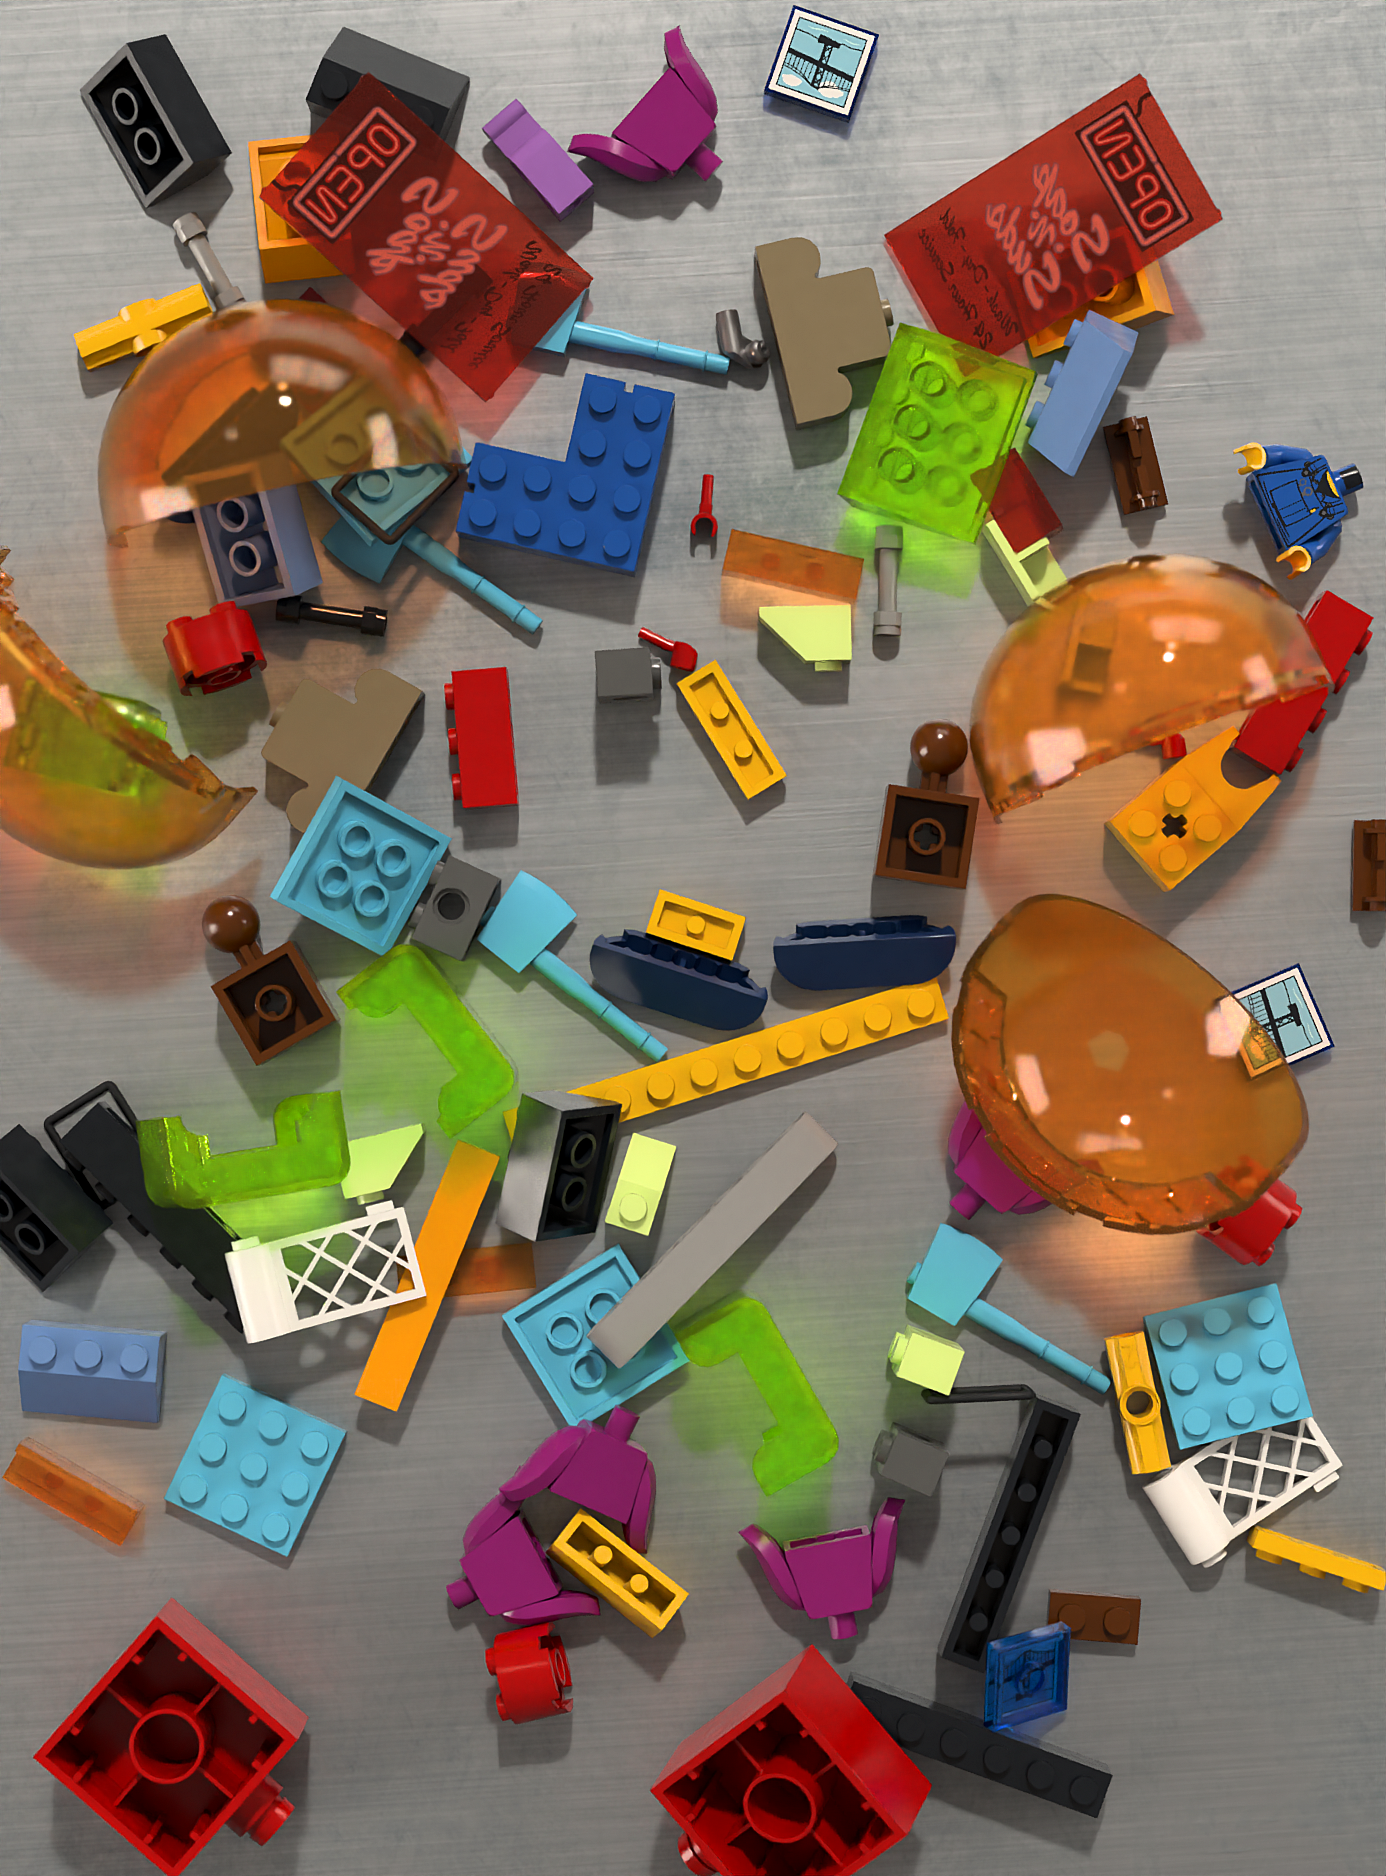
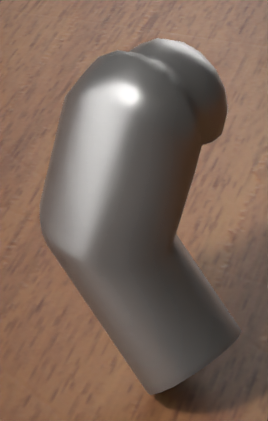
(738, 347)

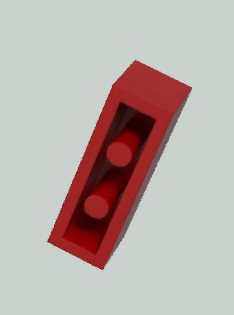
(482, 738)

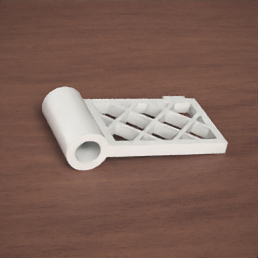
(264, 1287)
(1199, 1519)

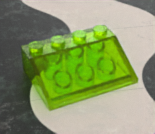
(937, 434)

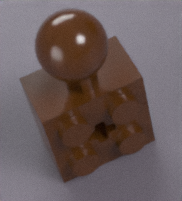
(937, 750)
(232, 927)

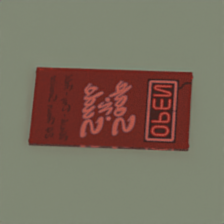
(1055, 223)
(426, 237)

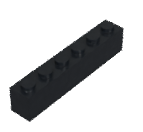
(188, 1236)
(1008, 1532)
(998, 1755)

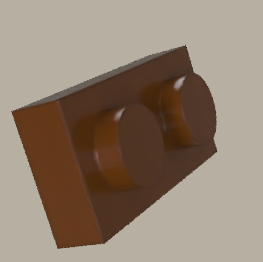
(1096, 1615)

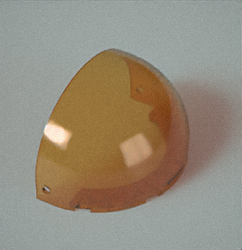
(264, 404)
(1127, 662)
(83, 777)
(1120, 1071)

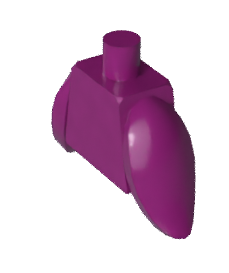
(664, 127)
(985, 1172)
(597, 1470)
(831, 1570)
(512, 1572)

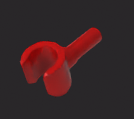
(706, 506)
(683, 654)
(1172, 746)

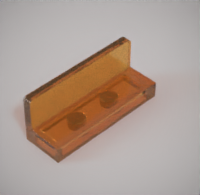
(792, 566)
(73, 1490)

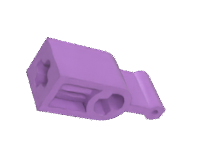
(539, 160)

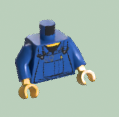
(1298, 499)

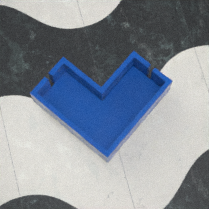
(581, 508)

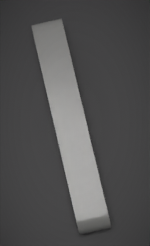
(712, 1240)

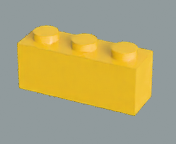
(617, 1573)

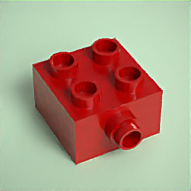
(178, 1743)
(791, 1781)

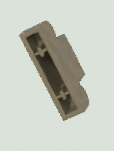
(820, 327)
(331, 737)

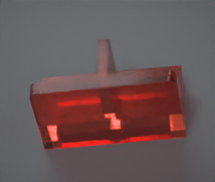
(1022, 507)

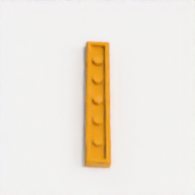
(437, 1255)

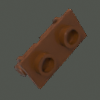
(1135, 465)
(1369, 865)

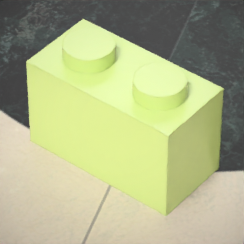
(925, 1359)

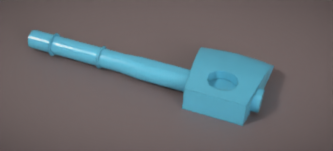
(569, 330)
(376, 560)
(523, 928)
(949, 1284)

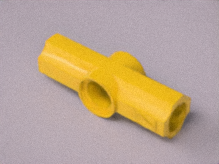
(140, 327)
(1141, 1431)

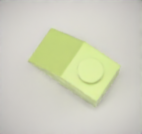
(812, 633)
(379, 1162)
(640, 1184)

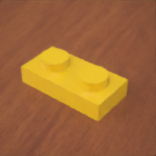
(695, 924)

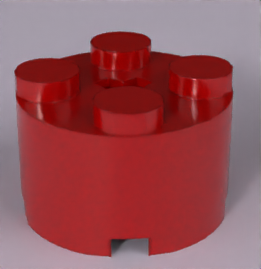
(213, 649)
(1252, 1232)
(530, 1673)

